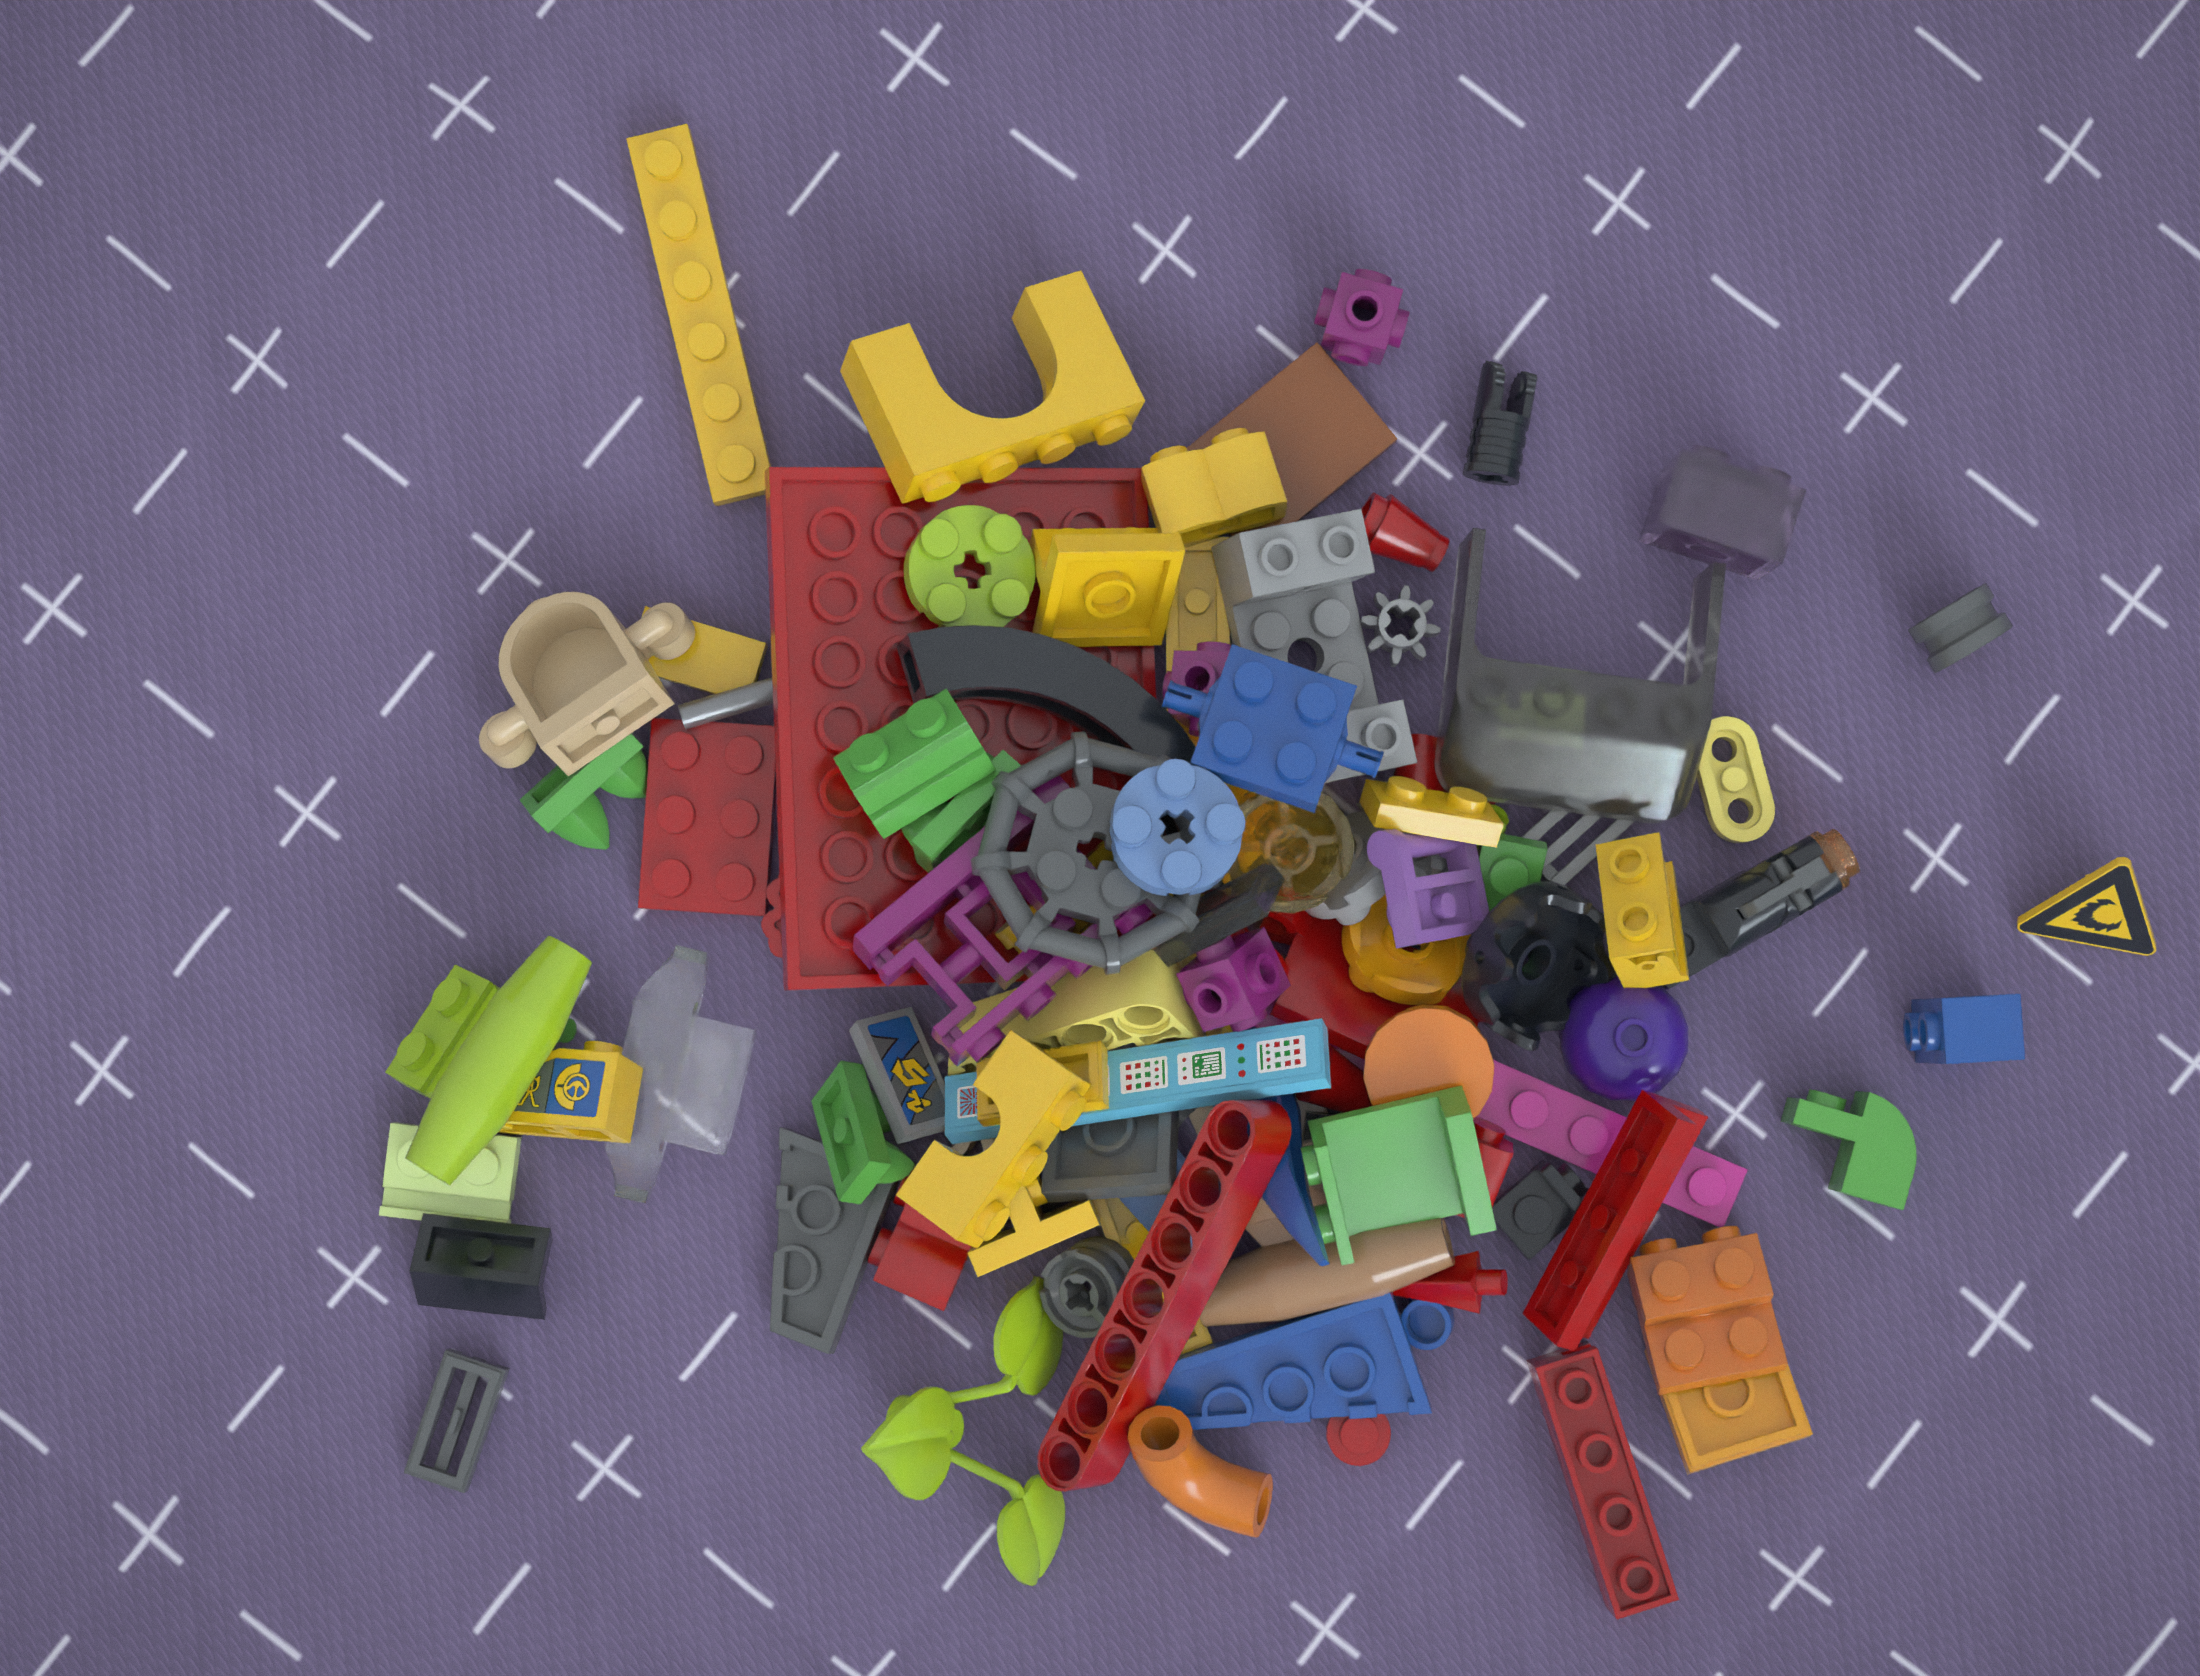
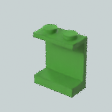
(1398, 1167)

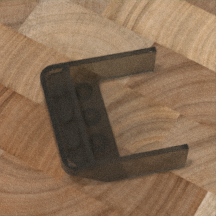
(1574, 734)

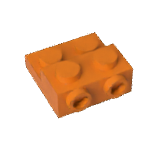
(1706, 1310)

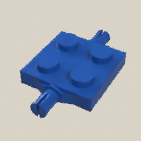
(1273, 728)

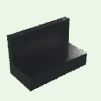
(481, 1266)

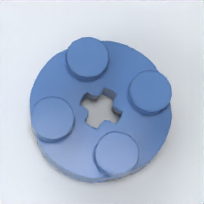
(1177, 867)

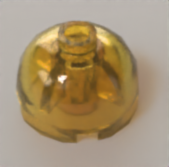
(1302, 845)

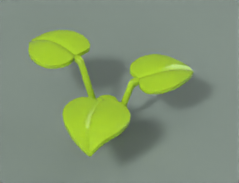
(923, 1428)

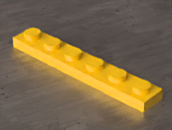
(700, 313)

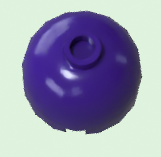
(1624, 1040)

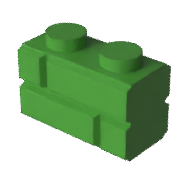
(914, 763)

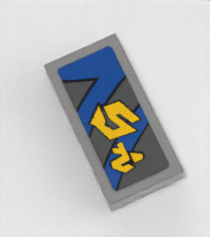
(902, 1073)

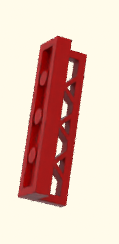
(1613, 1218)

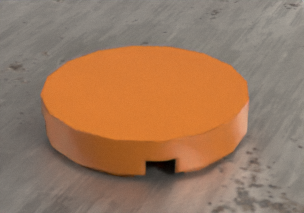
(1426, 1053)

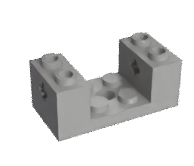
(1298, 586)

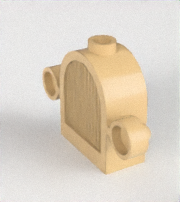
(580, 679)

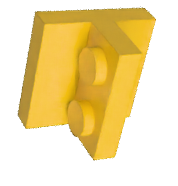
(1105, 584)
(1032, 1228)

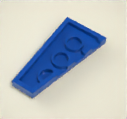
(1303, 1369)

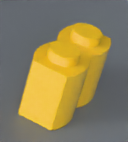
(1215, 487)

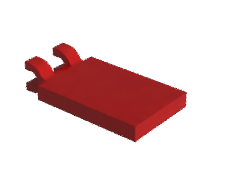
(1323, 984)

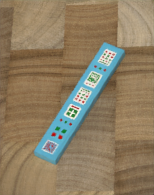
(1181, 1076)

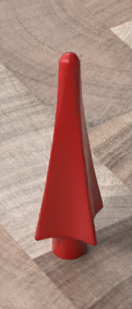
(1459, 1285)

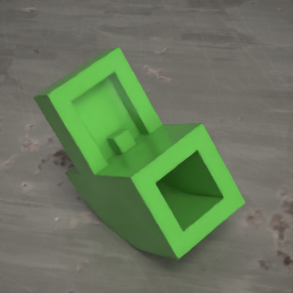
(1875, 1145)

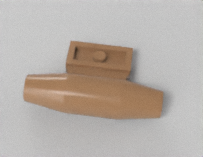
(1287, 1283)

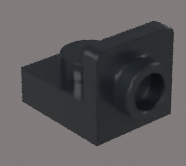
(1539, 1206)

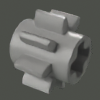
(1399, 643)

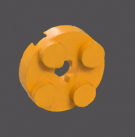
(1396, 973)

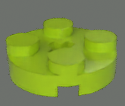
(997, 545)

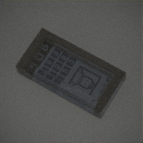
(1226, 912)

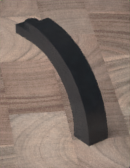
(1047, 677)

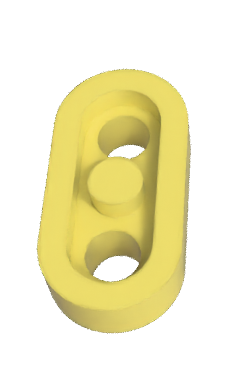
(1737, 779)

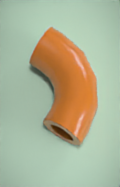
(1195, 1477)

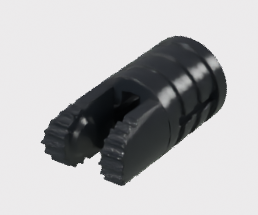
(1499, 434)

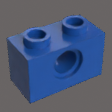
(1965, 1029)

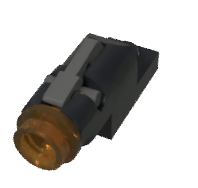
(1765, 898)

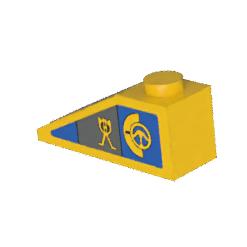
(581, 1096)

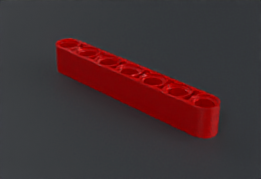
(1143, 1333)

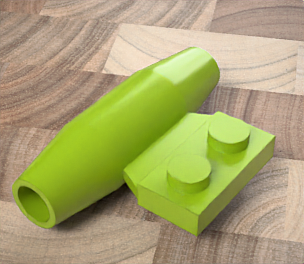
(482, 1051)

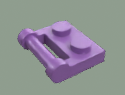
(1434, 904)

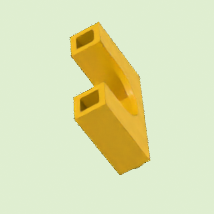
(938, 445)

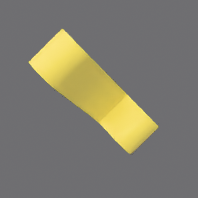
(1134, 1006)

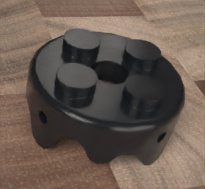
(1564, 954)

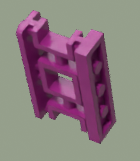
(934, 892)

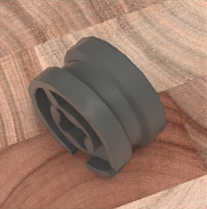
(1960, 628)
(1064, 1295)

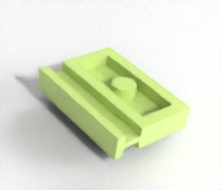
(479, 1192)

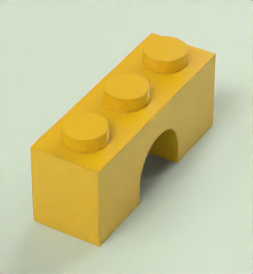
(1034, 1103)

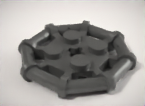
(1061, 872)

